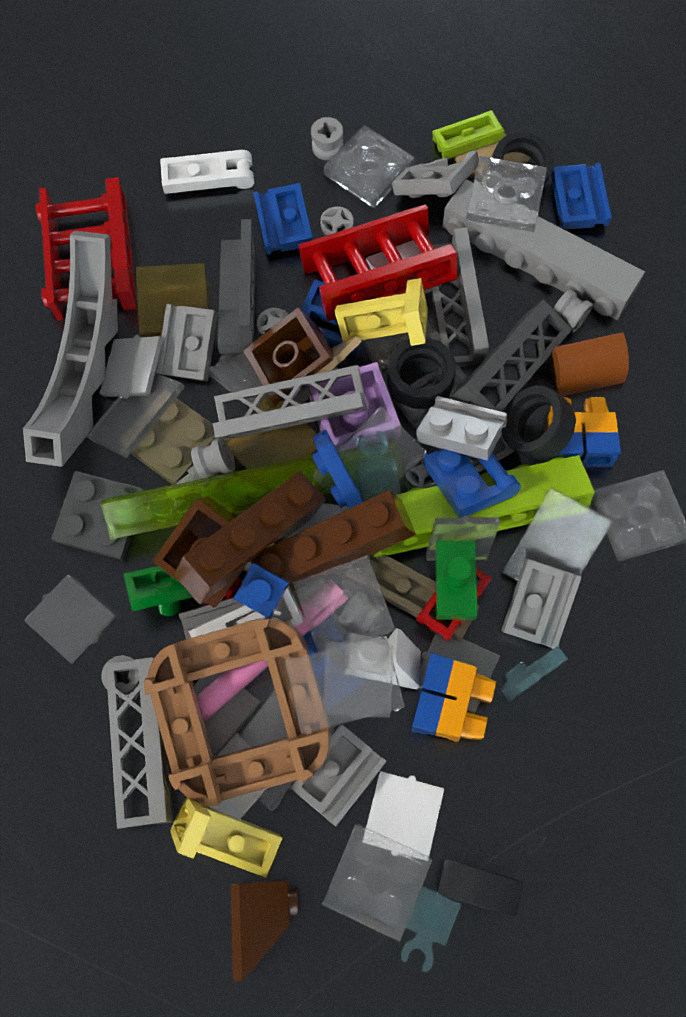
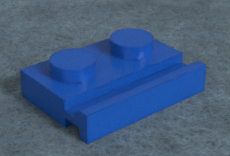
(580, 196)
(283, 218)
(330, 461)

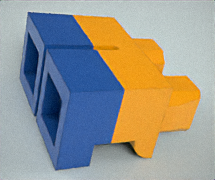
(594, 434)
(446, 699)

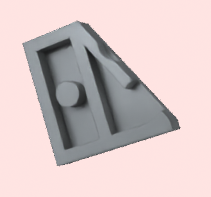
(435, 177)

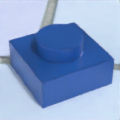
(261, 590)

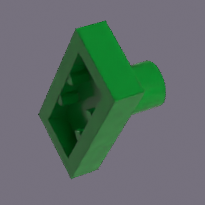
(455, 580)
(155, 588)

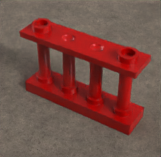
(117, 227)
(383, 234)

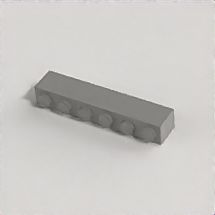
(551, 257)

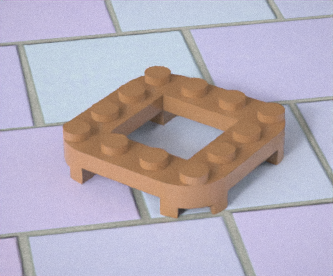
(182, 726)

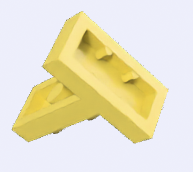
(386, 316)
(224, 838)

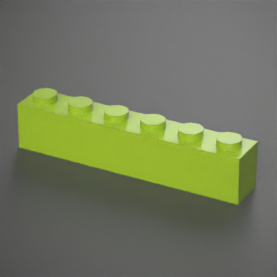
(560, 473)

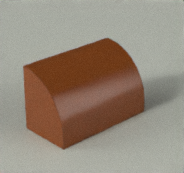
(589, 364)

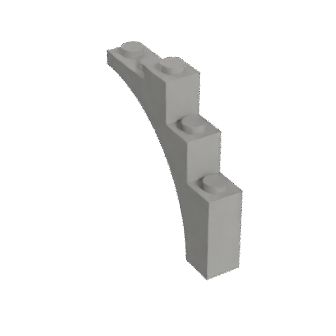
(90, 323)

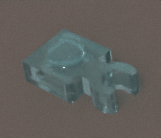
(378, 471)
(524, 677)
(432, 921)

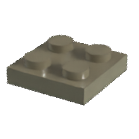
(171, 440)

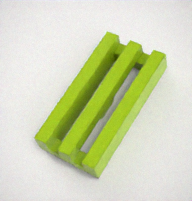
(468, 135)

